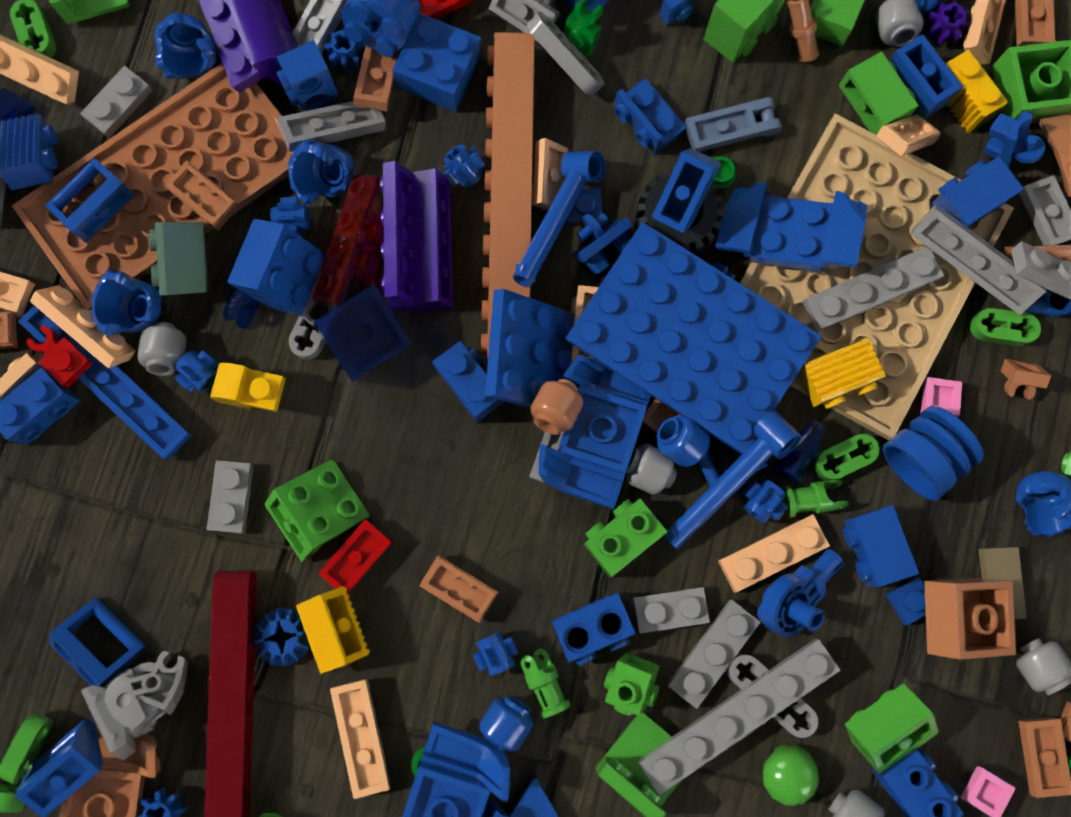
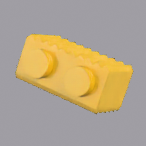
(979, 96)
(841, 373)
(332, 629)

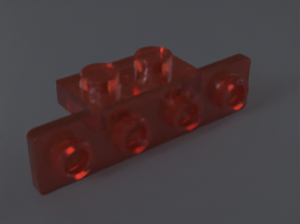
(355, 243)

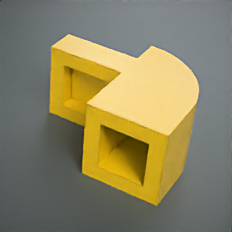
(247, 387)

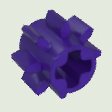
(947, 23)

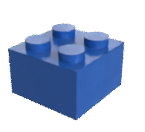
(437, 62)
(277, 267)

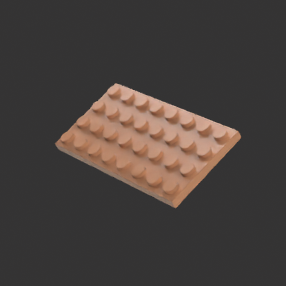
(208, 124)

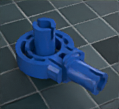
(797, 597)

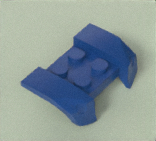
(792, 230)
(601, 442)
(457, 775)

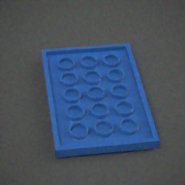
(693, 337)

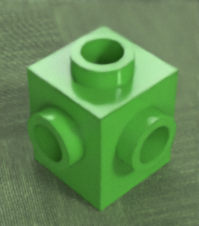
(632, 685)

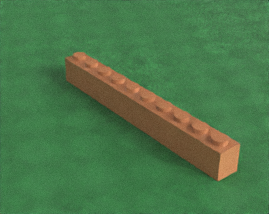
(511, 165)

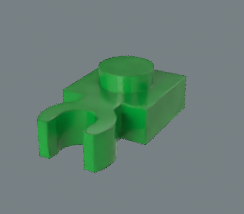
(582, 29)

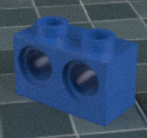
(307, 78)
(590, 618)

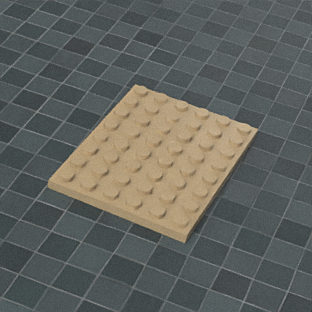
(906, 329)

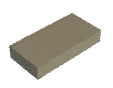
(1005, 565)

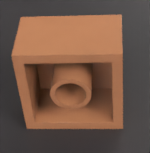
(970, 618)

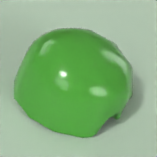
(790, 775)

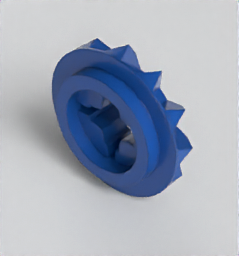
(272, 651)

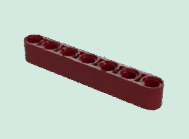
(231, 694)

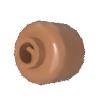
(556, 406)

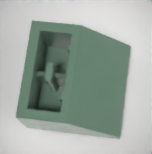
(179, 257)

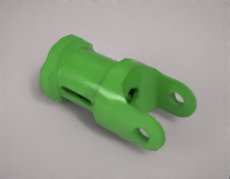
(812, 498)
(543, 680)

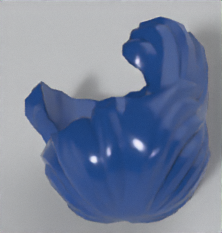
(184, 47)
(319, 170)
(124, 304)
(1046, 502)

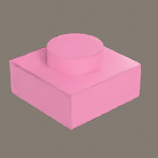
(942, 394)
(987, 792)

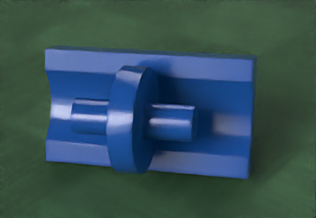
(1011, 139)
(591, 252)

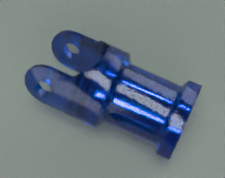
(240, 301)
(806, 450)

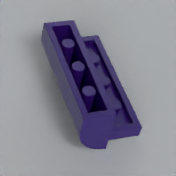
(249, 38)
(416, 239)

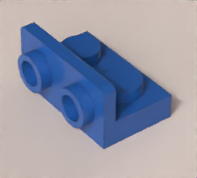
(648, 116)

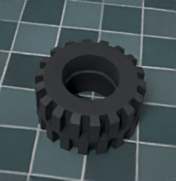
(694, 239)

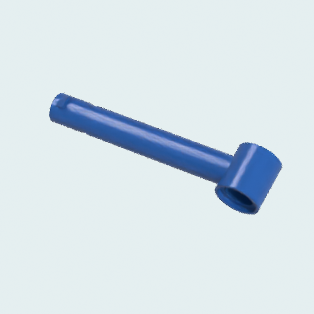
(576, 169)
(774, 437)

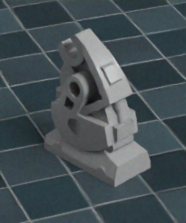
(135, 701)

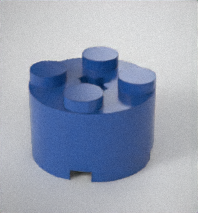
(380, 23)

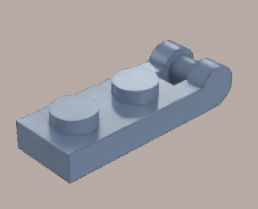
(732, 125)

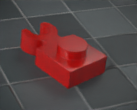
(61, 357)

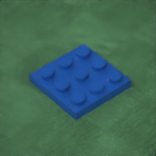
(525, 347)

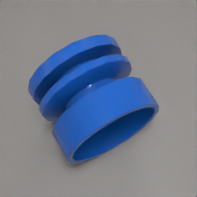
(933, 452)

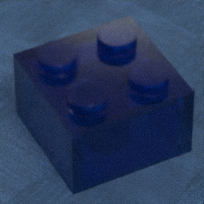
(362, 333)

